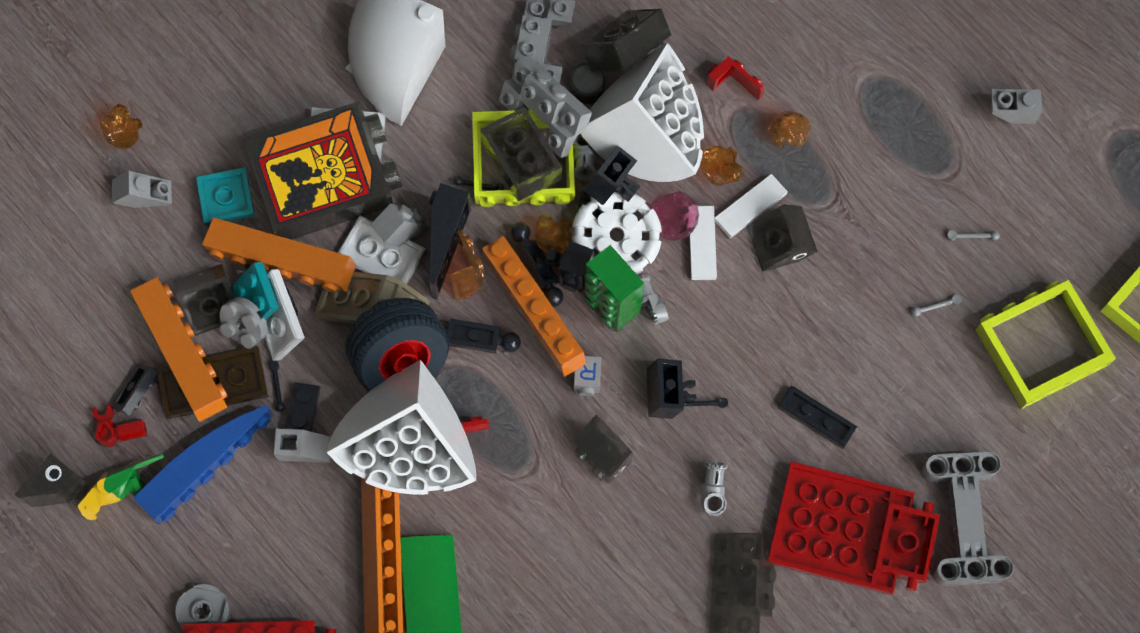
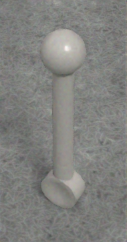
(952, 235)
(955, 300)

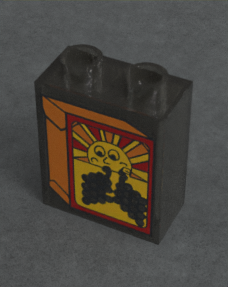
(322, 170)

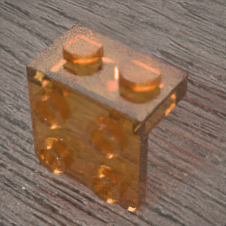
(468, 280)

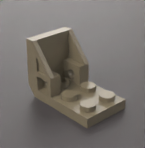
(362, 293)

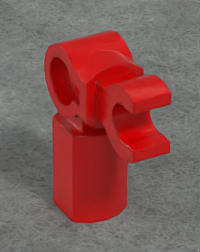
(109, 435)

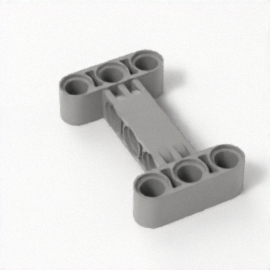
(967, 518)

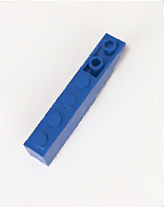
(197, 463)

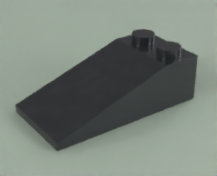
(448, 215)

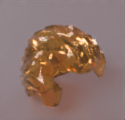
(789, 127)
(120, 128)
(720, 165)
(552, 235)

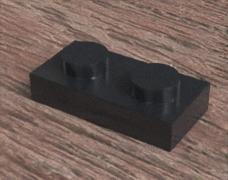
(134, 389)
(302, 406)

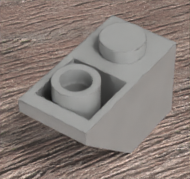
(1017, 105)
(141, 190)
(400, 224)
(301, 446)

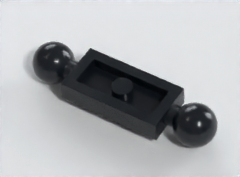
(535, 262)
(480, 336)

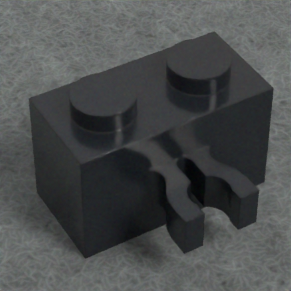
(613, 178)
(571, 265)
(666, 388)

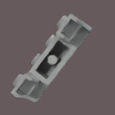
(536, 31)
(547, 100)

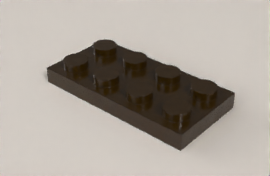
(237, 371)

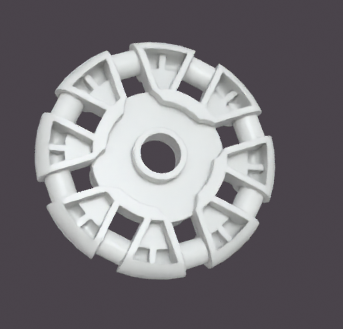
(624, 221)

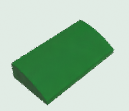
(430, 584)

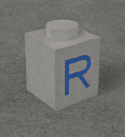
(588, 377)

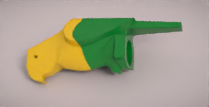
(114, 487)

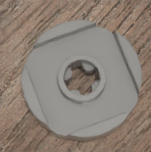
(244, 332)
(195, 598)

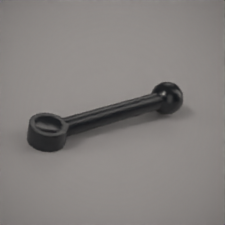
(458, 181)
(274, 366)
(722, 403)

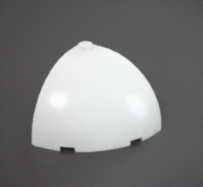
(394, 51)
(651, 118)
(405, 437)

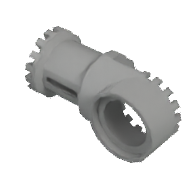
(578, 153)
(654, 304)
(714, 486)

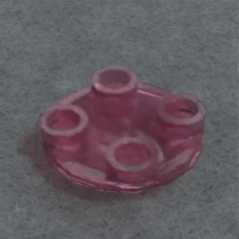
(677, 215)

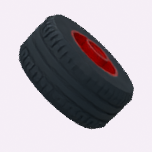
(394, 337)

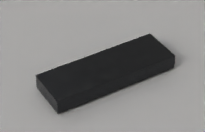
(817, 417)

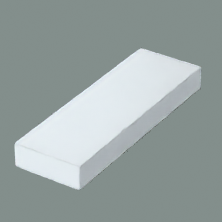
(750, 206)
(703, 246)

